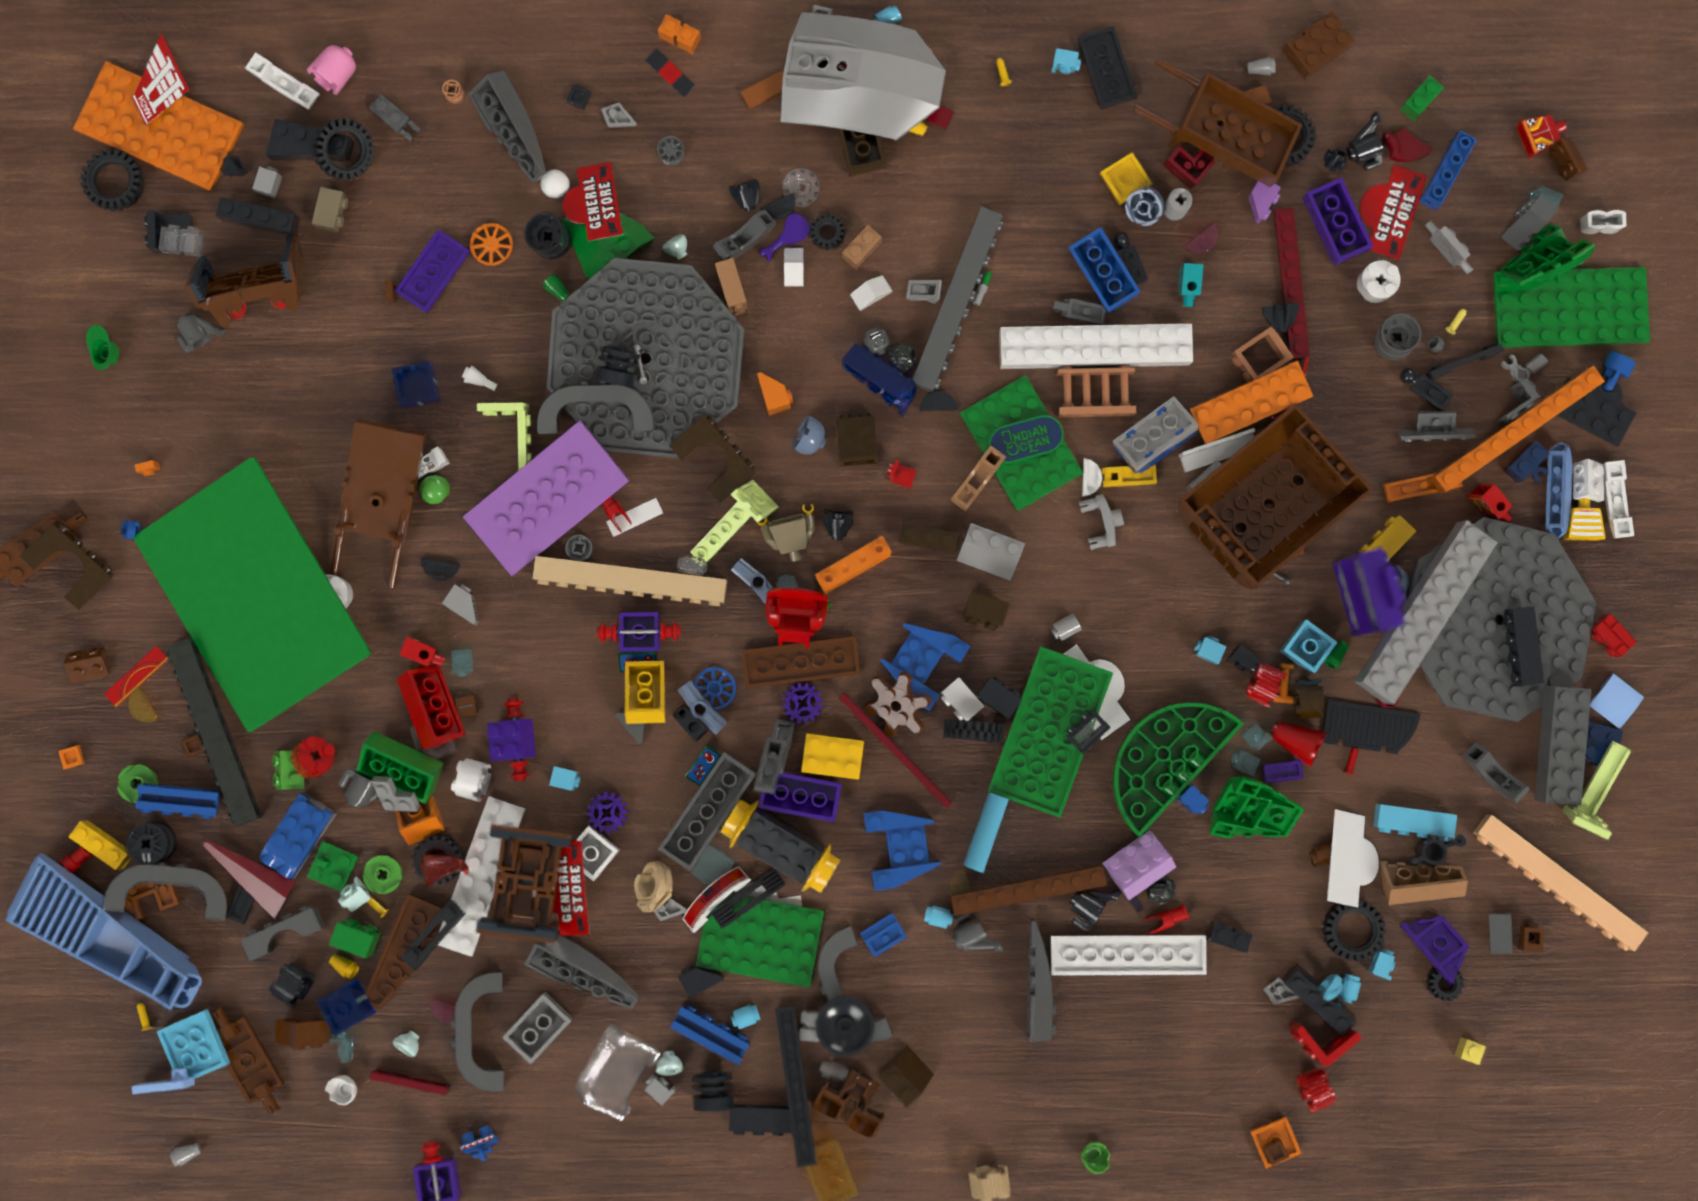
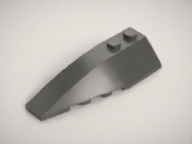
(508, 119)
(574, 965)
(1040, 1000)

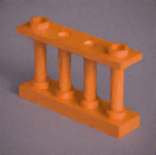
(853, 565)

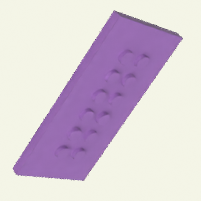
(546, 498)

